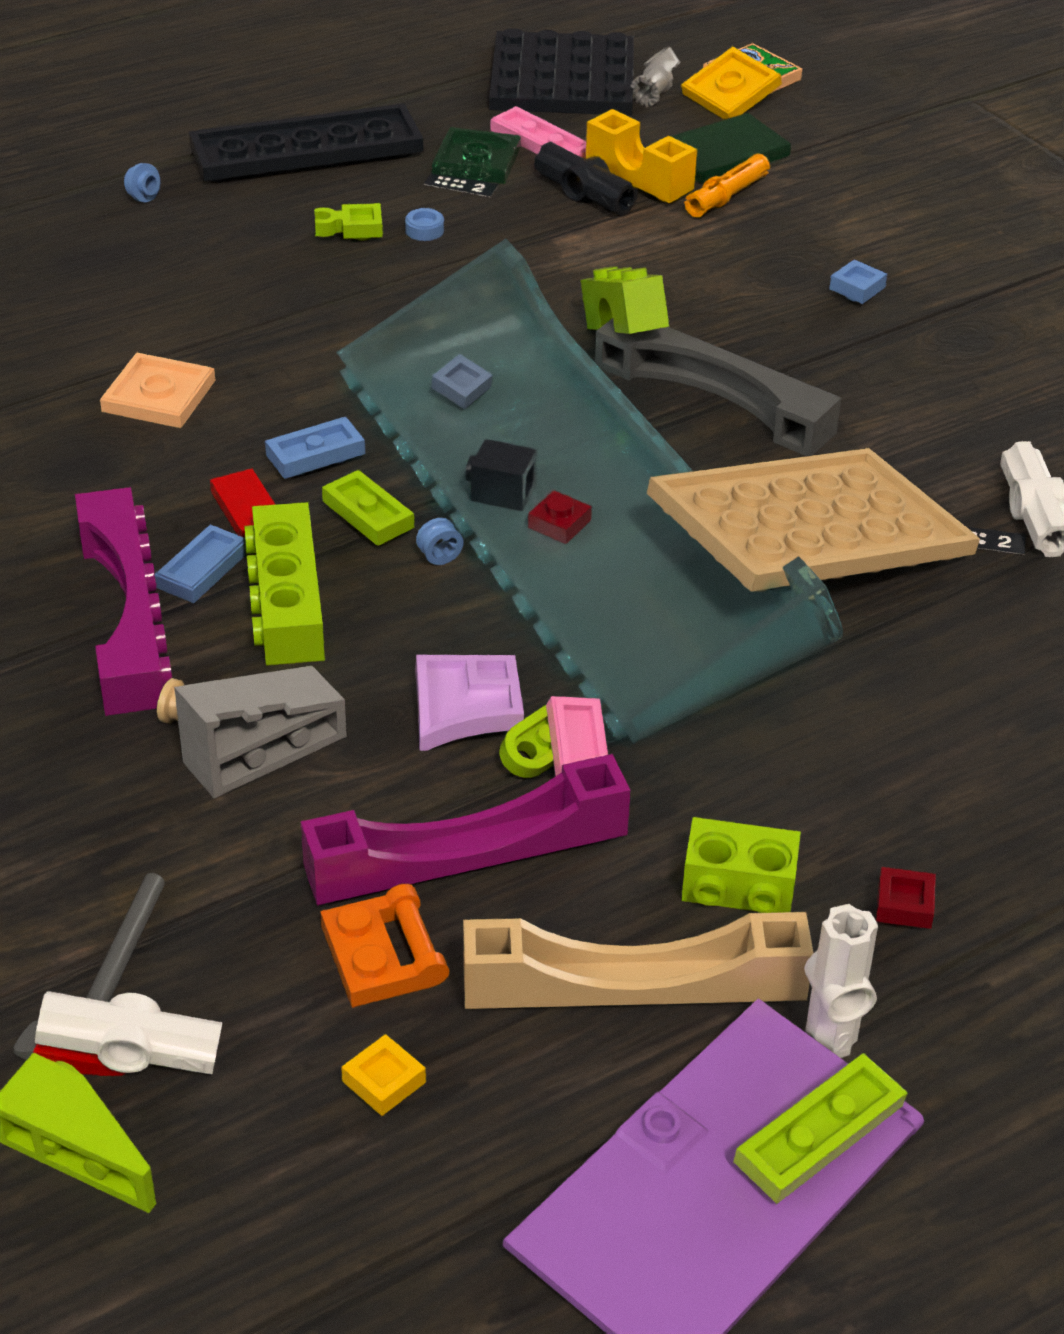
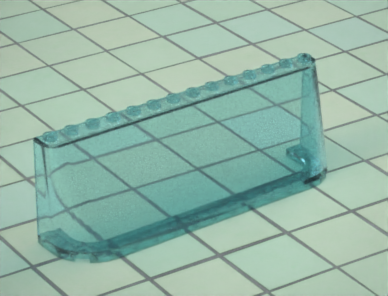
(630, 595)

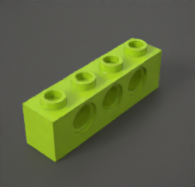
(287, 584)

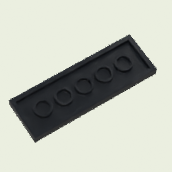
(305, 142)

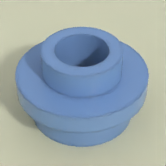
(142, 182)

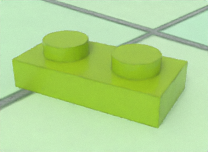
(368, 507)

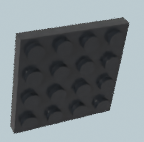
(562, 72)

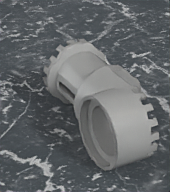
(655, 78)

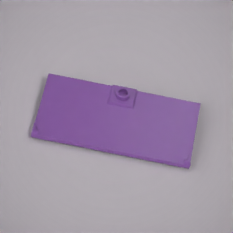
(662, 1219)

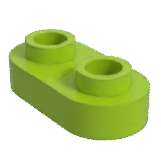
(532, 737)

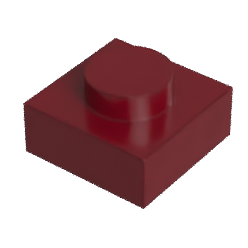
(559, 517)
(906, 897)

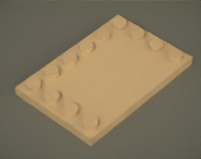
(830, 509)

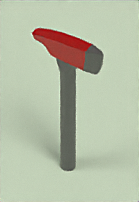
(105, 981)

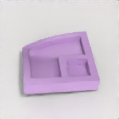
(466, 696)

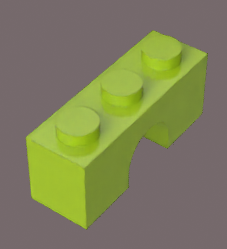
(627, 296)

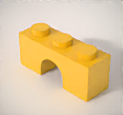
(661, 169)

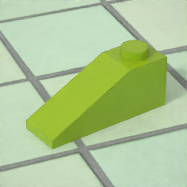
(63, 1123)

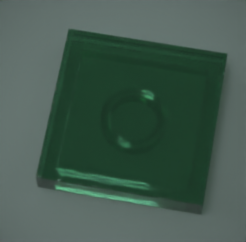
(477, 155)

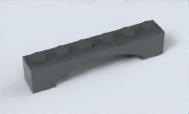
(793, 410)

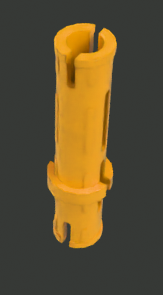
(719, 189)

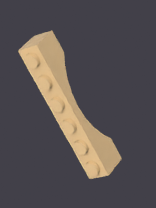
(524, 966)

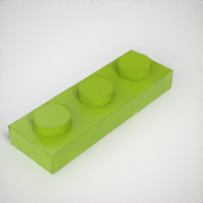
(819, 1128)

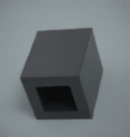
(502, 474)

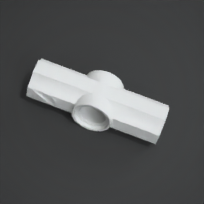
(1035, 497)
(841, 978)
(128, 1032)

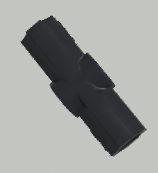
(586, 178)

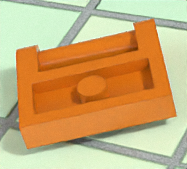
(366, 952)

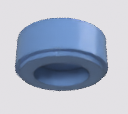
(424, 224)

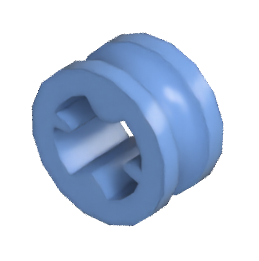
(434, 531)

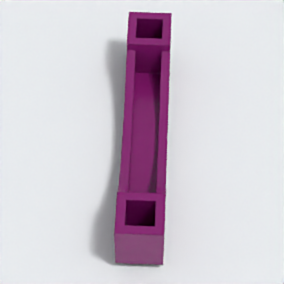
(130, 660)
(362, 857)

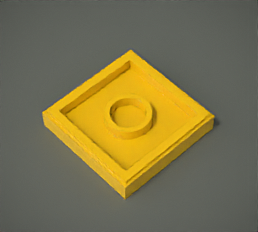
(731, 84)

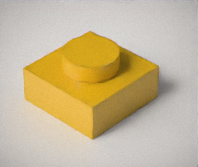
(383, 1074)

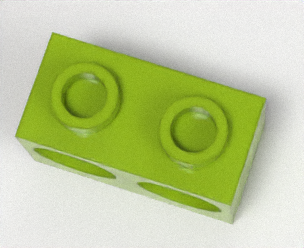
(740, 866)

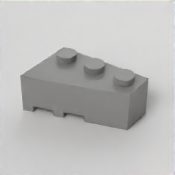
(255, 724)

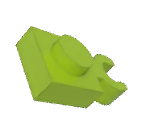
(354, 221)

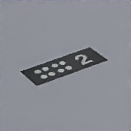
(462, 185)
(1000, 540)

